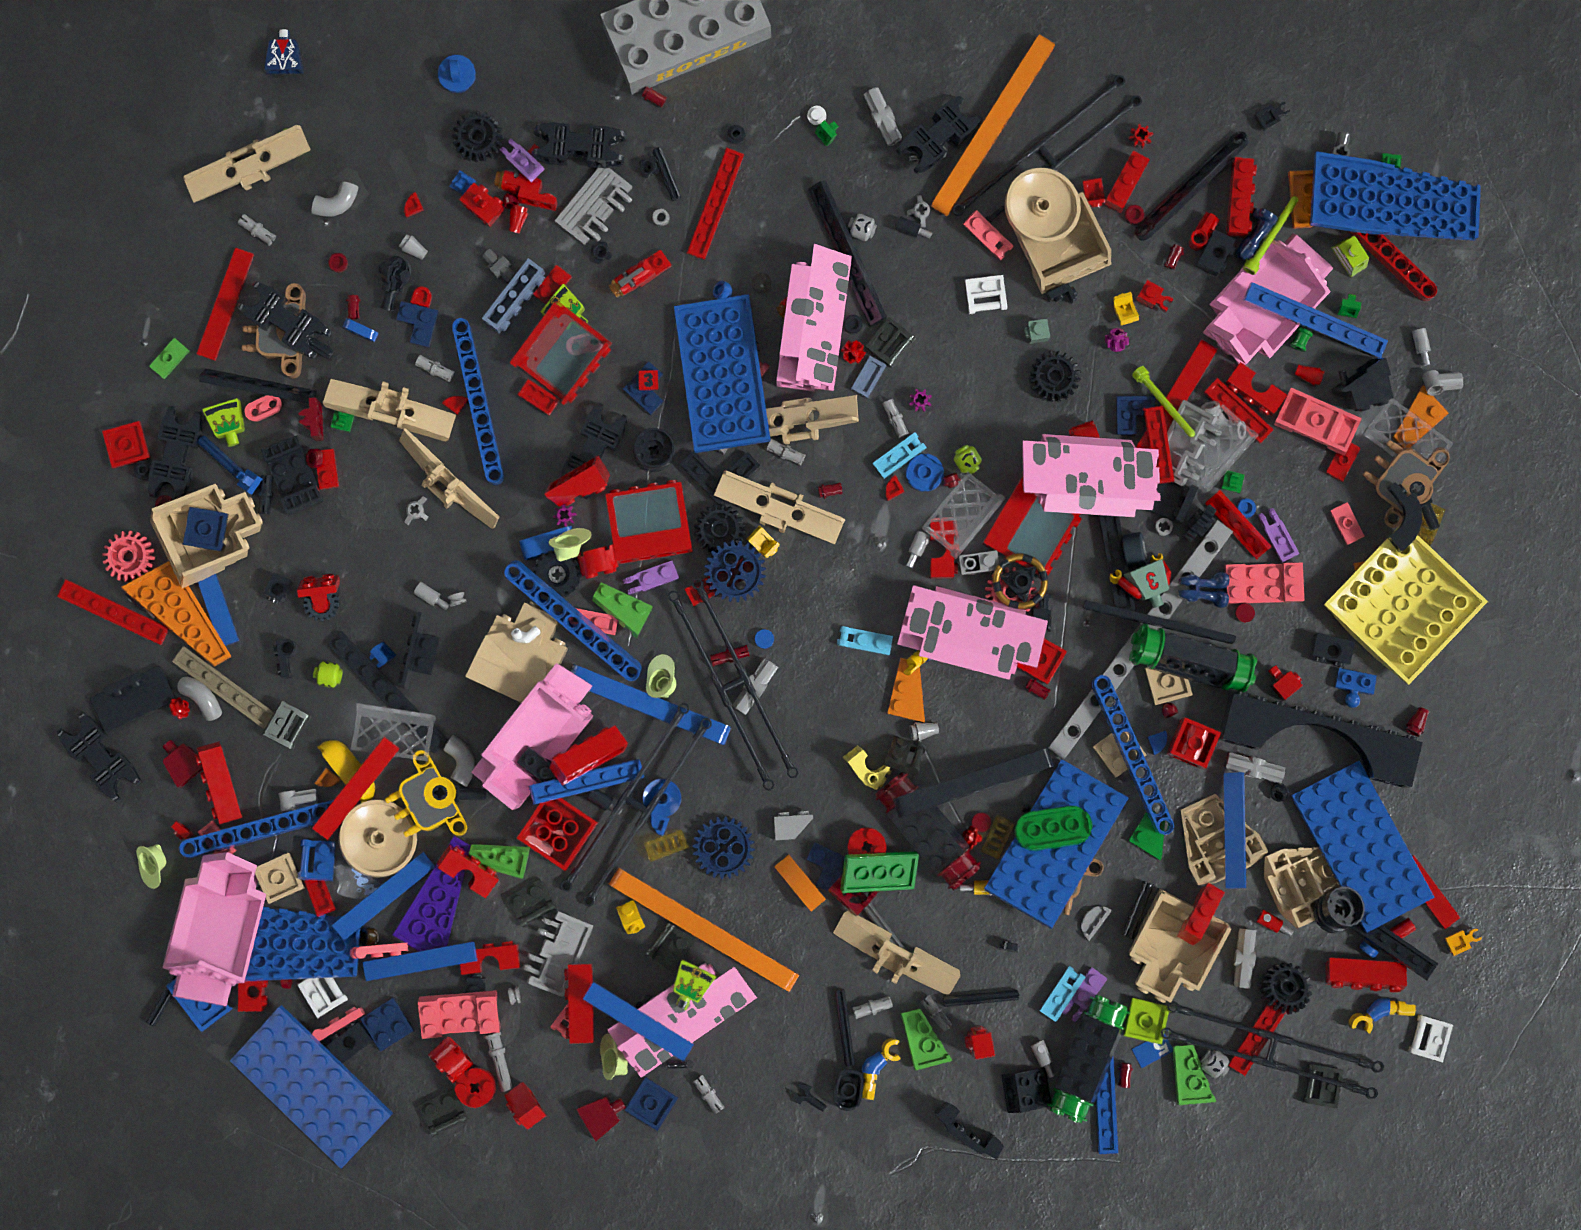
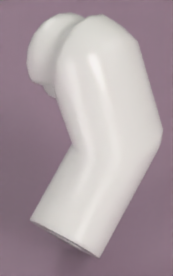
(525, 637)

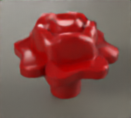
(179, 708)
(971, 836)

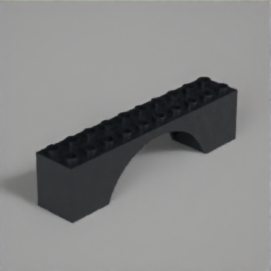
(1384, 754)

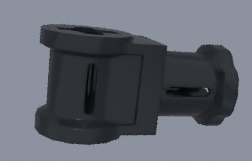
(1043, 612)

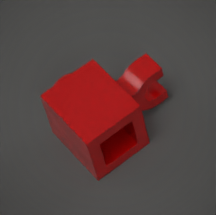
(1152, 295)
(1285, 684)

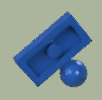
(1356, 683)

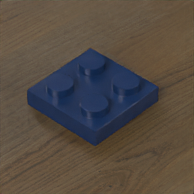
(205, 529)
(387, 1024)
(651, 1103)

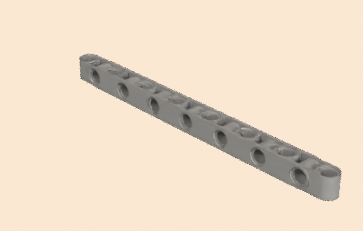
(1086, 711)

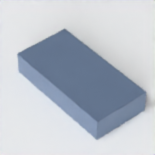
(868, 377)

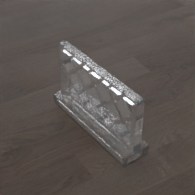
(1381, 440)
(1230, 455)
(972, 528)
(399, 716)

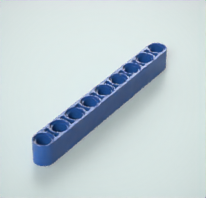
(472, 393)
(570, 611)
(651, 706)
(1140, 760)
(273, 821)

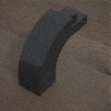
(1411, 518)

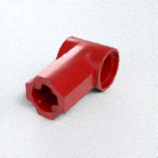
(1203, 230)

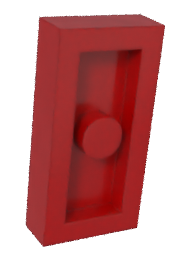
(552, 284)
(327, 471)

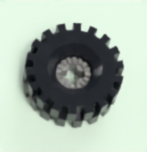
(571, 573)

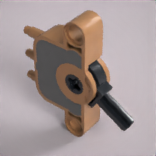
(270, 344)
(1407, 469)

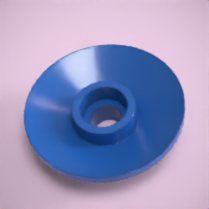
(672, 801)

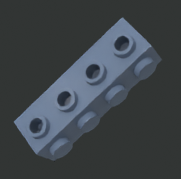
(513, 296)

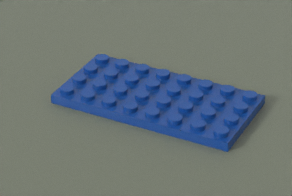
(722, 373)
(1362, 844)
(1045, 879)
(311, 1086)

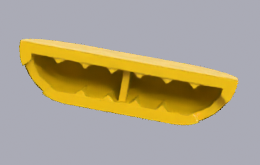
(343, 763)

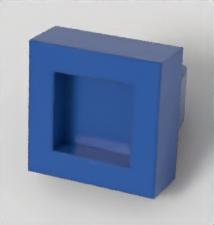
(462, 182)
(248, 480)
(382, 654)

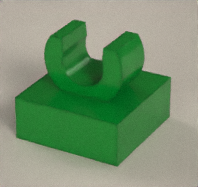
(826, 132)
(1392, 159)
(1349, 307)
(342, 421)
(1232, 482)

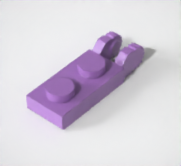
(522, 161)
(1279, 536)
(653, 577)
(1089, 987)

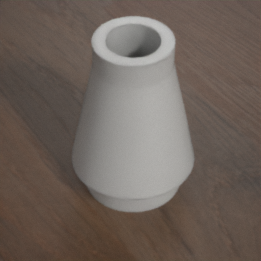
(413, 247)
(920, 731)

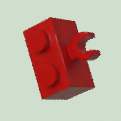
(482, 204)
(524, 1106)

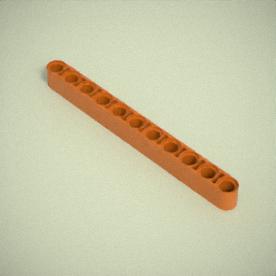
(993, 125)
(703, 929)

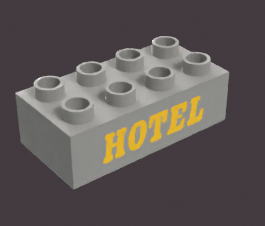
(676, 36)

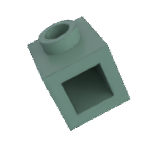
(1037, 331)

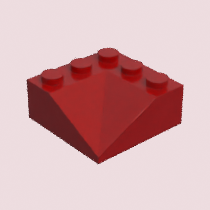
(581, 481)
(557, 831)

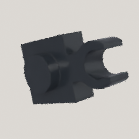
(1269, 116)

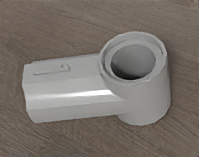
(1437, 383)
(293, 800)

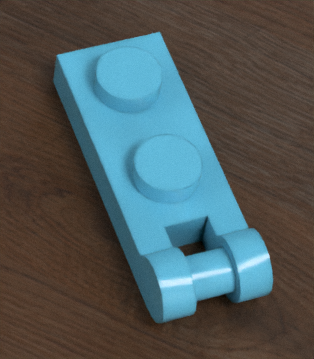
(898, 456)
(865, 640)
(1062, 994)

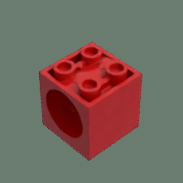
(1193, 743)

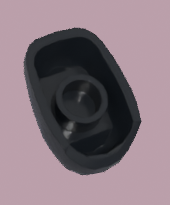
(848, 1089)

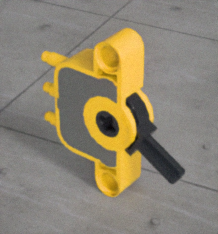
(426, 807)

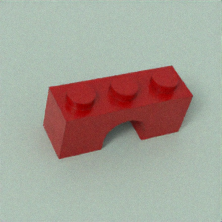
(1126, 181)
(1267, 401)
(944, 566)
(455, 860)
(1200, 917)
(506, 955)

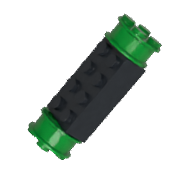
(1192, 659)
(1088, 1059)

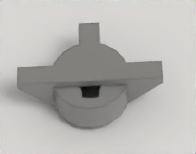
(918, 211)
(418, 511)

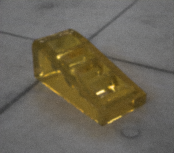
(1427, 535)
(998, 819)
(651, 854)

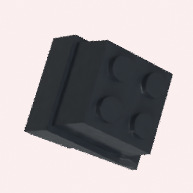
(1367, 386)

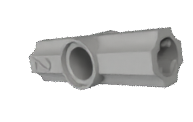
(883, 116)
(759, 680)
(1255, 767)
(1244, 958)

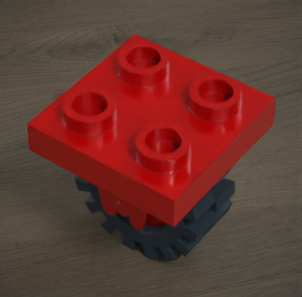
(320, 595)

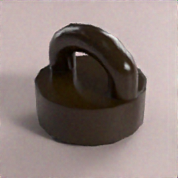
(369, 937)

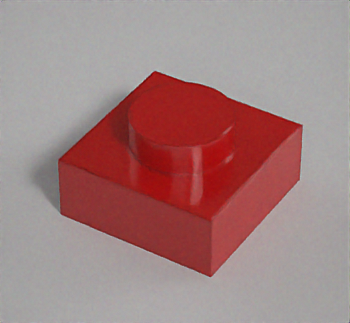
(181, 831)

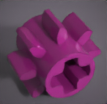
(1116, 339)
(923, 396)
(565, 521)

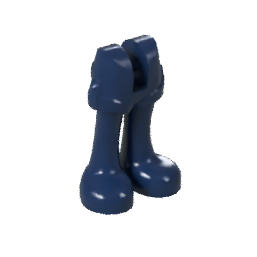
(1250, 244)
(1218, 581)

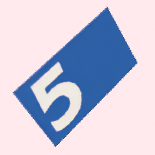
(1150, 1052)

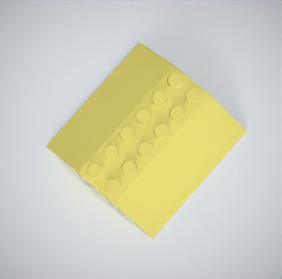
(1405, 606)

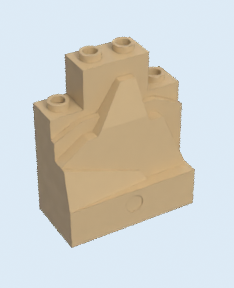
(1073, 256)
(196, 563)
(515, 666)
(1168, 957)

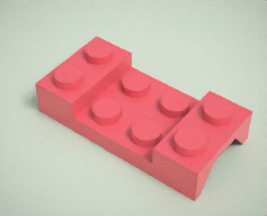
(1318, 421)
(1265, 583)
(458, 1013)

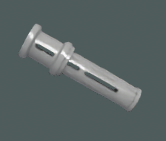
(497, 1053)

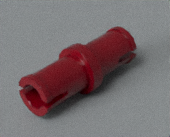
(725, 656)

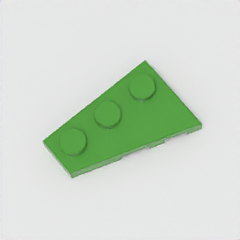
(625, 608)
(503, 859)
(923, 1043)
(1189, 1077)

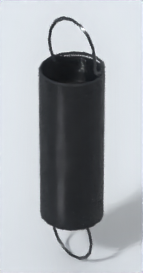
(677, 1064)

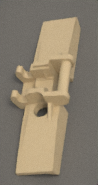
(213, 177)
(353, 398)
(800, 411)
(456, 489)
(776, 513)
(929, 969)

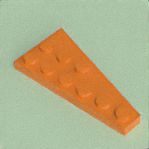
(179, 611)

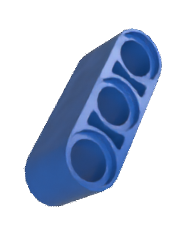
(538, 545)

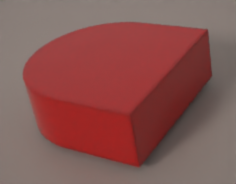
(421, 297)

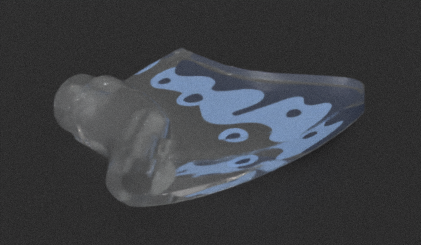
(354, 884)

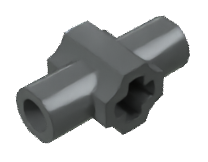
(1342, 141)
(499, 265)

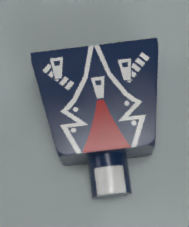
(283, 55)

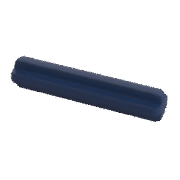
(221, 457)

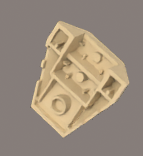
(1205, 840)
(1297, 881)

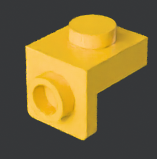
(1125, 308)
(763, 542)
(630, 917)

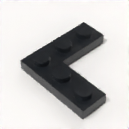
(709, 479)

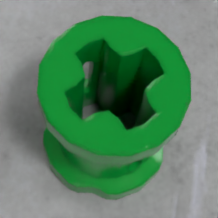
(1301, 339)

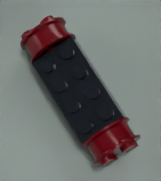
(930, 835)

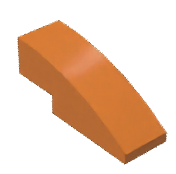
(800, 883)

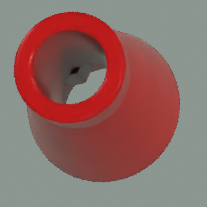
(517, 218)
(1310, 374)

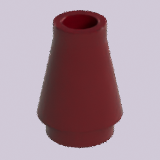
(1417, 723)

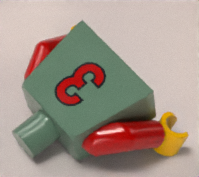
(1146, 581)

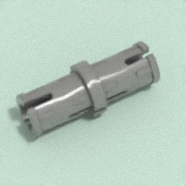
(256, 229)
(434, 368)
(895, 418)
(786, 452)
(872, 1007)
(708, 1094)

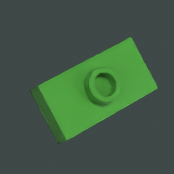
(169, 358)

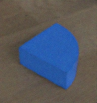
(1158, 742)
(659, 824)

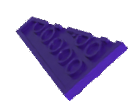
(432, 913)

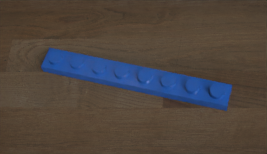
(1315, 320)

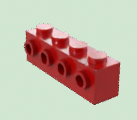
(1240, 197)
(588, 755)
(219, 782)
(1366, 974)
(579, 1011)
(979, 1042)

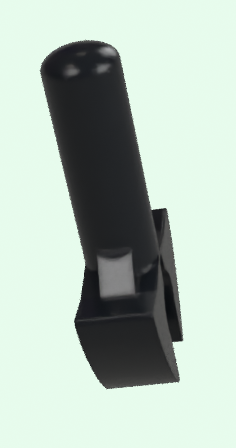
(809, 1098)

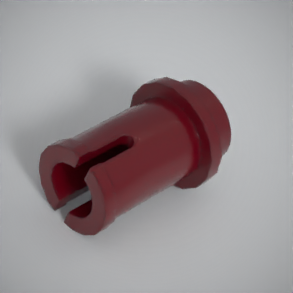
(653, 96)
(1174, 256)
(353, 306)
(829, 490)
(1037, 688)
(1125, 1075)

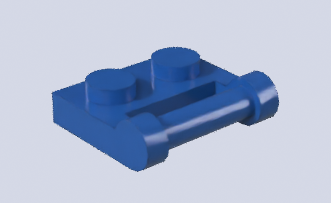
(323, 860)

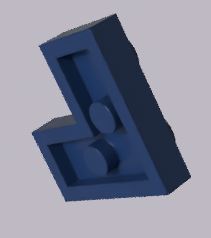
(422, 319)
(646, 399)
(1127, 409)
(830, 861)

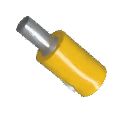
(977, 887)

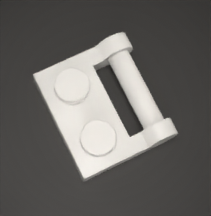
(983, 288)
(318, 998)
(1436, 1041)

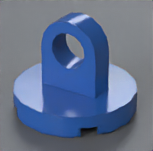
(456, 73)

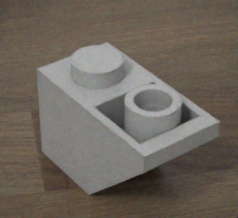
(979, 563)
(788, 826)

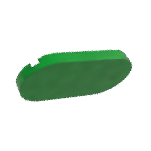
(1053, 828)

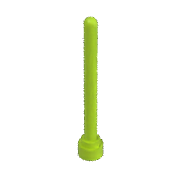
(1252, 265)
(1142, 375)

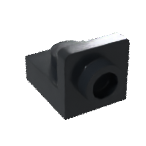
(1059, 293)
(475, 983)

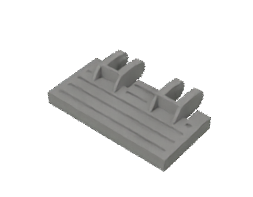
(592, 203)
(1183, 446)
(564, 950)

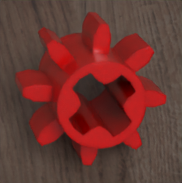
(1144, 132)
(853, 351)

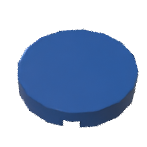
(924, 472)

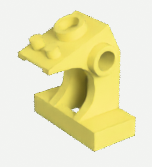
(856, 761)

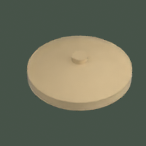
(1042, 205)
(375, 840)

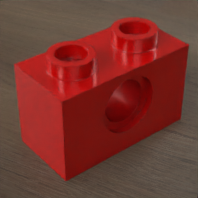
(249, 1003)

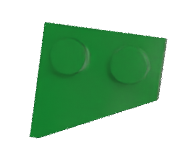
(1147, 838)

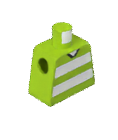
(1351, 255)

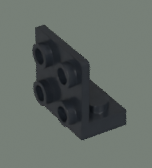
(1174, 501)
(1026, 1090)

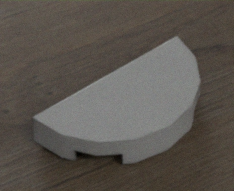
(1093, 920)

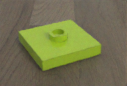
(1146, 1021)

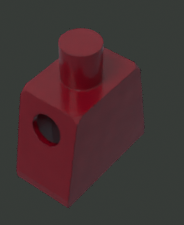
(181, 763)
(601, 1115)

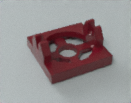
(313, 419)
(855, 908)

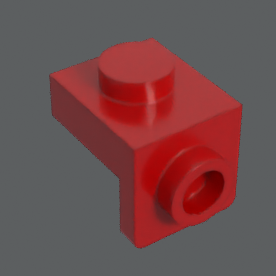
(1094, 191)

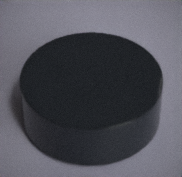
(853, 324)
(1009, 946)

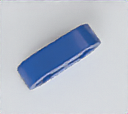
(360, 330)

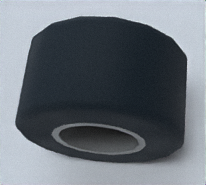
(1134, 550)

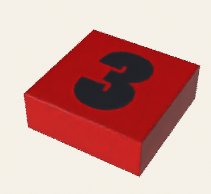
(648, 380)

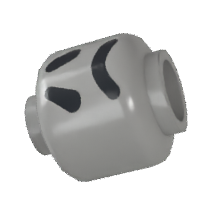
(862, 227)
(1214, 1063)

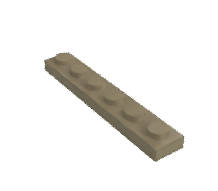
(223, 687)

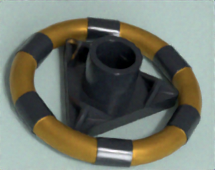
(1020, 581)

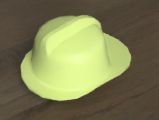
(569, 543)
(661, 677)
(151, 862)
(612, 1059)

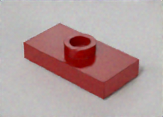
(538, 397)
(1341, 464)
(320, 896)

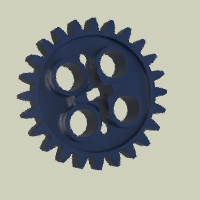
(719, 564)
(711, 834)

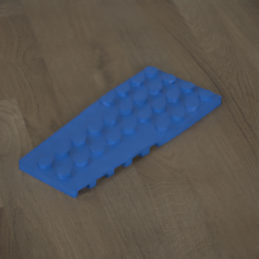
(1390, 200)
(300, 947)

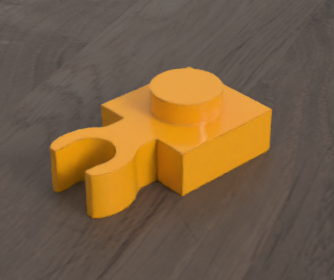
(1460, 942)

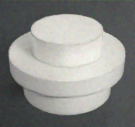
(816, 115)

